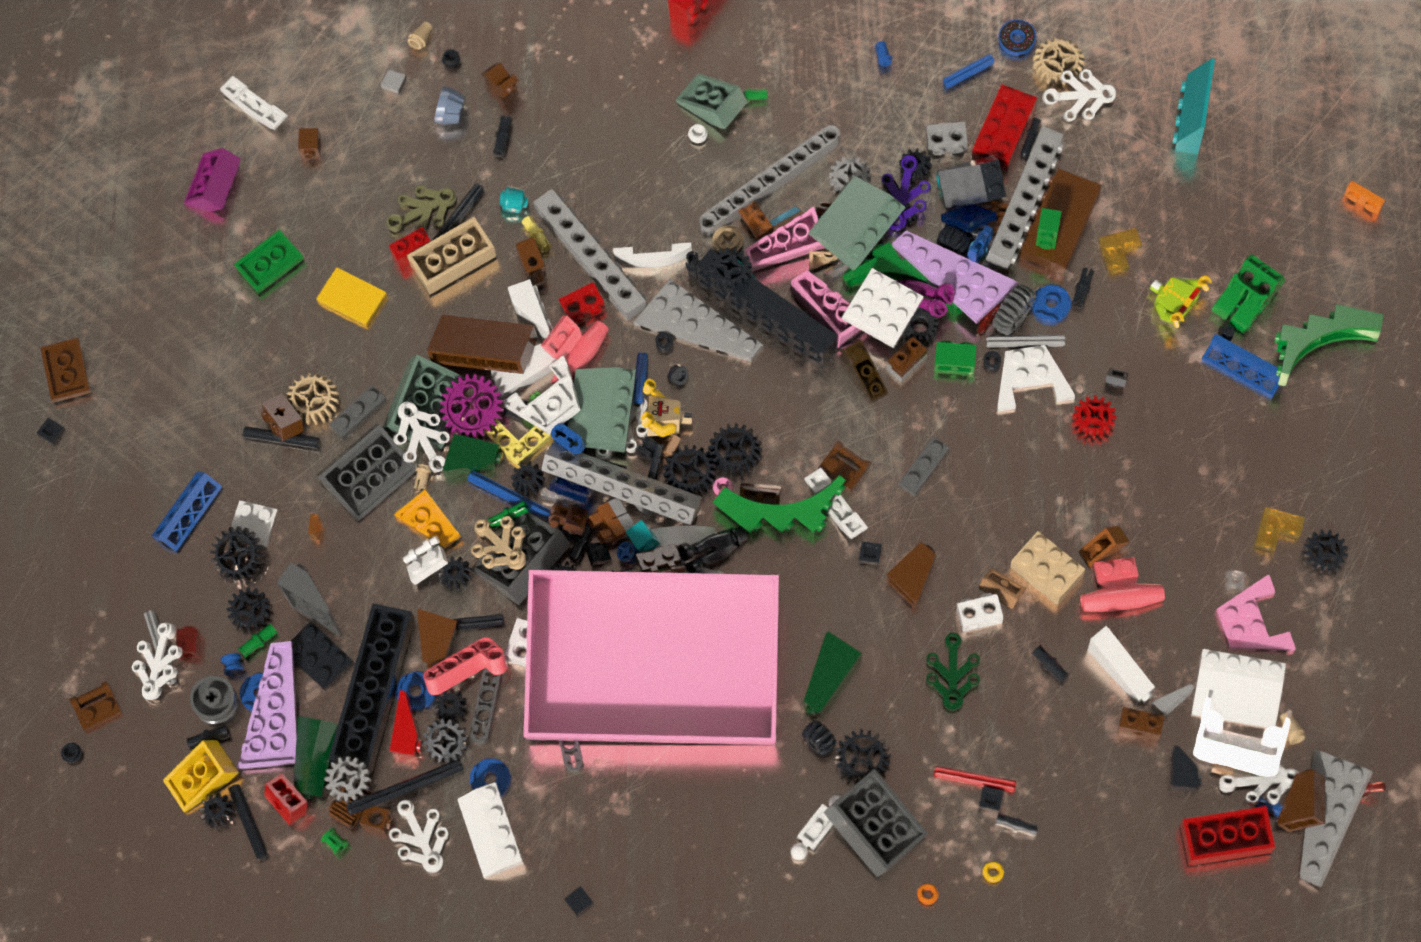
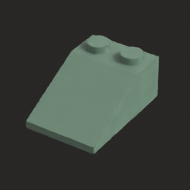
(712, 100)

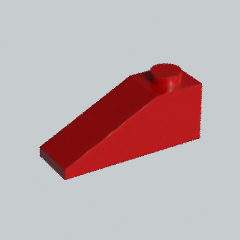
(405, 732)

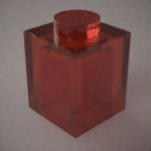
(190, 641)

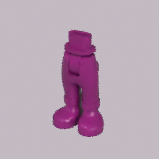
(941, 296)

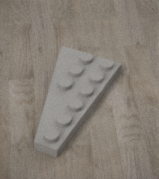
(693, 321)
(1343, 792)

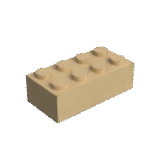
(451, 255)

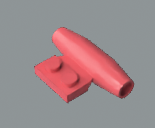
(576, 347)
(1120, 588)

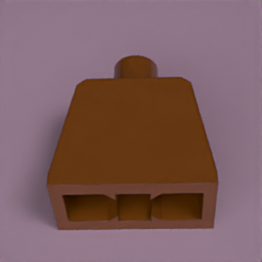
(528, 256)

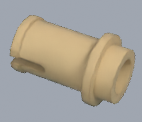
(422, 477)

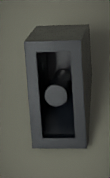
(1183, 772)

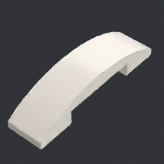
(252, 104)
(652, 260)
(839, 511)
(681, 534)

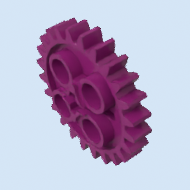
(486, 417)

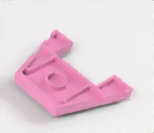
(1244, 624)

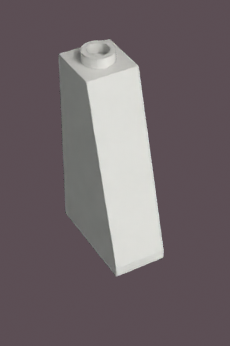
(537, 368)
(1120, 666)

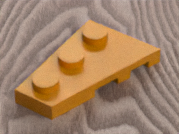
(427, 517)

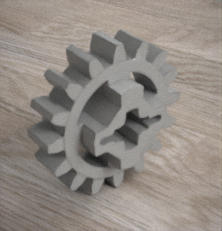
(841, 170)
(356, 776)

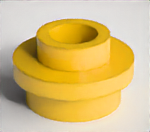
(993, 865)

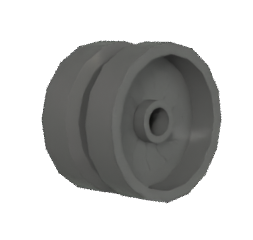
(214, 700)

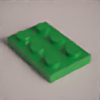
(268, 261)

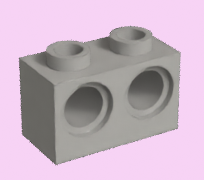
(945, 133)

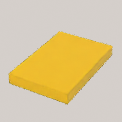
(351, 296)

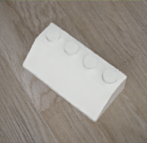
(490, 830)

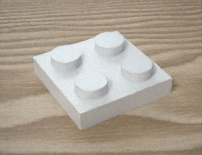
(258, 520)

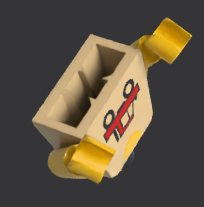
(663, 413)

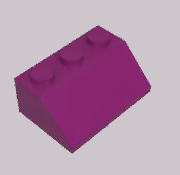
(213, 180)

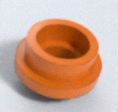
(927, 887)

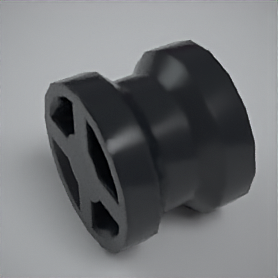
(647, 448)

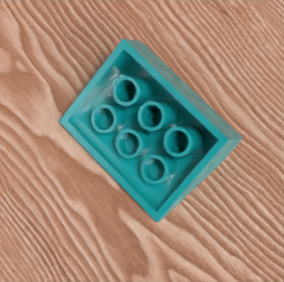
(1193, 108)

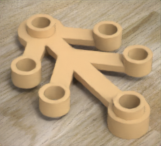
(514, 558)

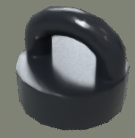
(678, 374)

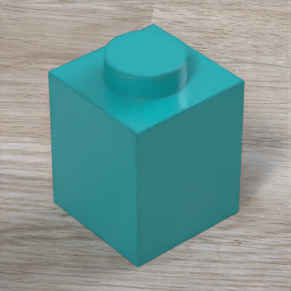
(642, 537)

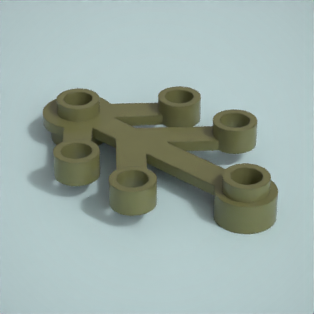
(423, 208)

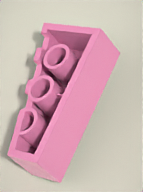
(785, 243)
(823, 305)

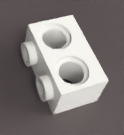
(981, 617)
(516, 643)

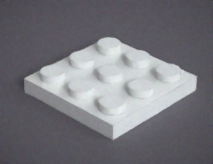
(882, 308)

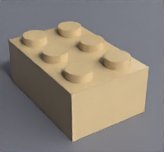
(1047, 568)

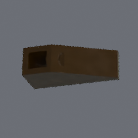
(863, 369)

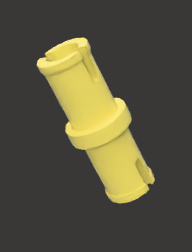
(537, 233)

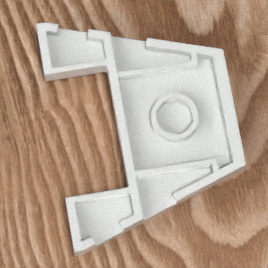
(1030, 368)
(552, 406)

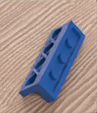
(1245, 359)
(180, 507)

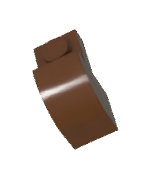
(500, 80)

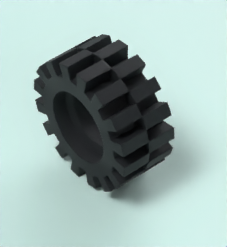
(927, 335)

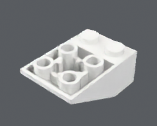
(529, 307)

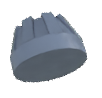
(449, 106)

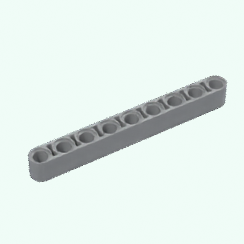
(773, 172)

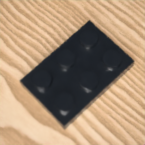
(319, 656)

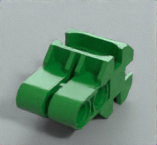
(1254, 300)

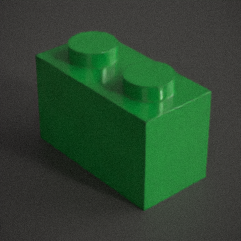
(1048, 228)
(955, 357)

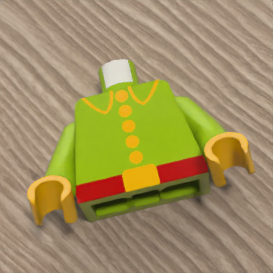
(1177, 297)

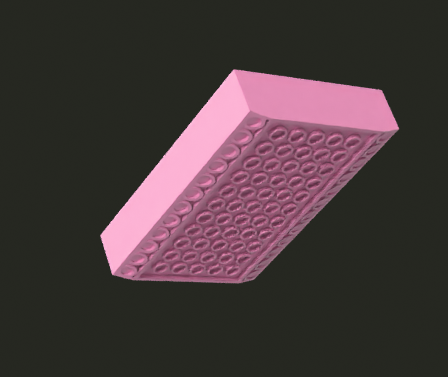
(651, 657)

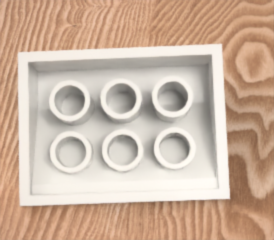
(1243, 687)

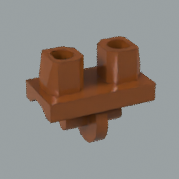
(756, 220)

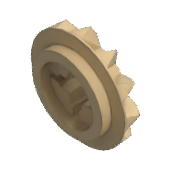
(727, 232)

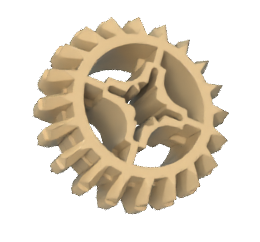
(1067, 55)
(327, 402)

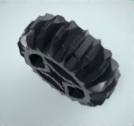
(745, 459)
(676, 462)
(220, 556)
(868, 751)

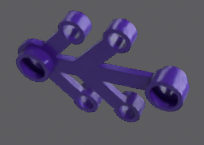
(903, 195)

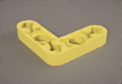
(515, 445)

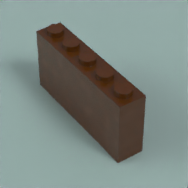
(1076, 200)
(482, 344)

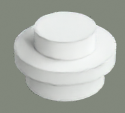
(698, 133)

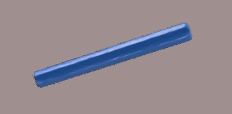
(508, 495)

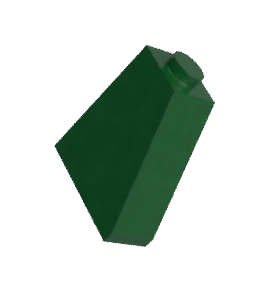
(471, 455)

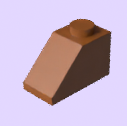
(1104, 545)

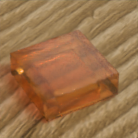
(314, 527)

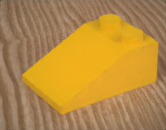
(200, 774)

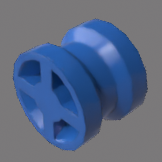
(624, 554)
(232, 664)

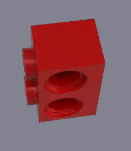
(579, 300)

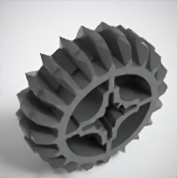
(1014, 309)

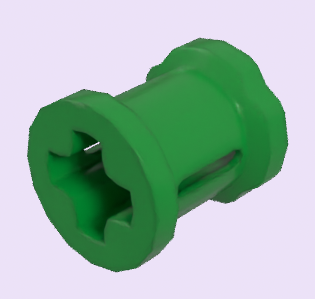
(336, 842)

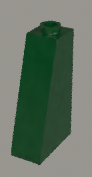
(831, 671)
(312, 755)

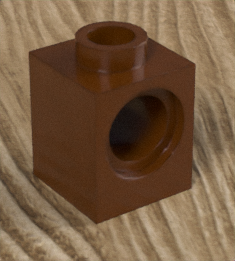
(309, 142)
(369, 814)

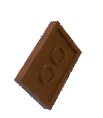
(65, 370)

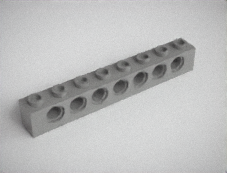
(998, 253)
(629, 306)
(622, 484)

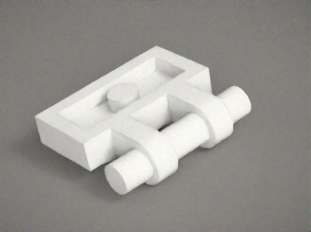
(428, 563)

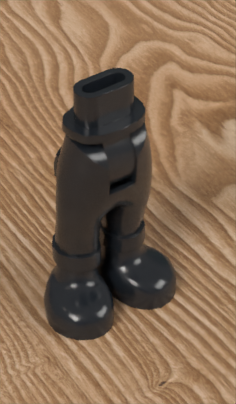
(722, 545)

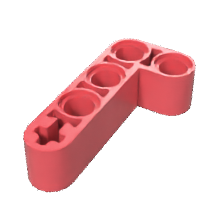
(465, 663)

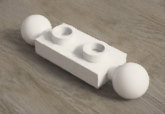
(813, 831)

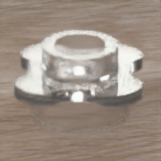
(1239, 576)

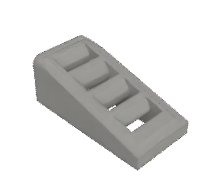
(1169, 702)

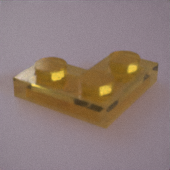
(1115, 246)
(1276, 523)

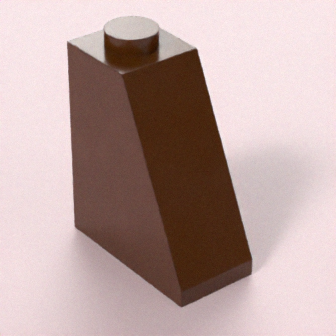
(912, 573)
(435, 636)
(1304, 802)

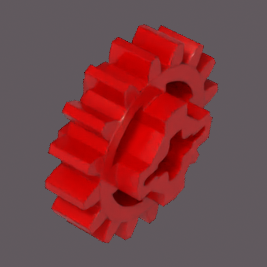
(1093, 425)

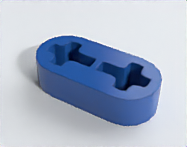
(565, 442)

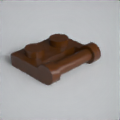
(834, 466)
(98, 712)

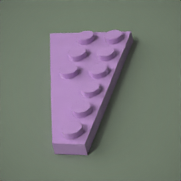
(974, 285)
(274, 717)

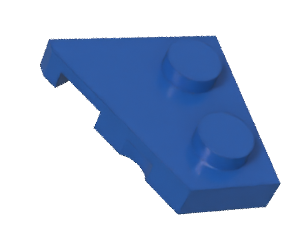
(979, 246)

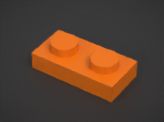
(1365, 197)

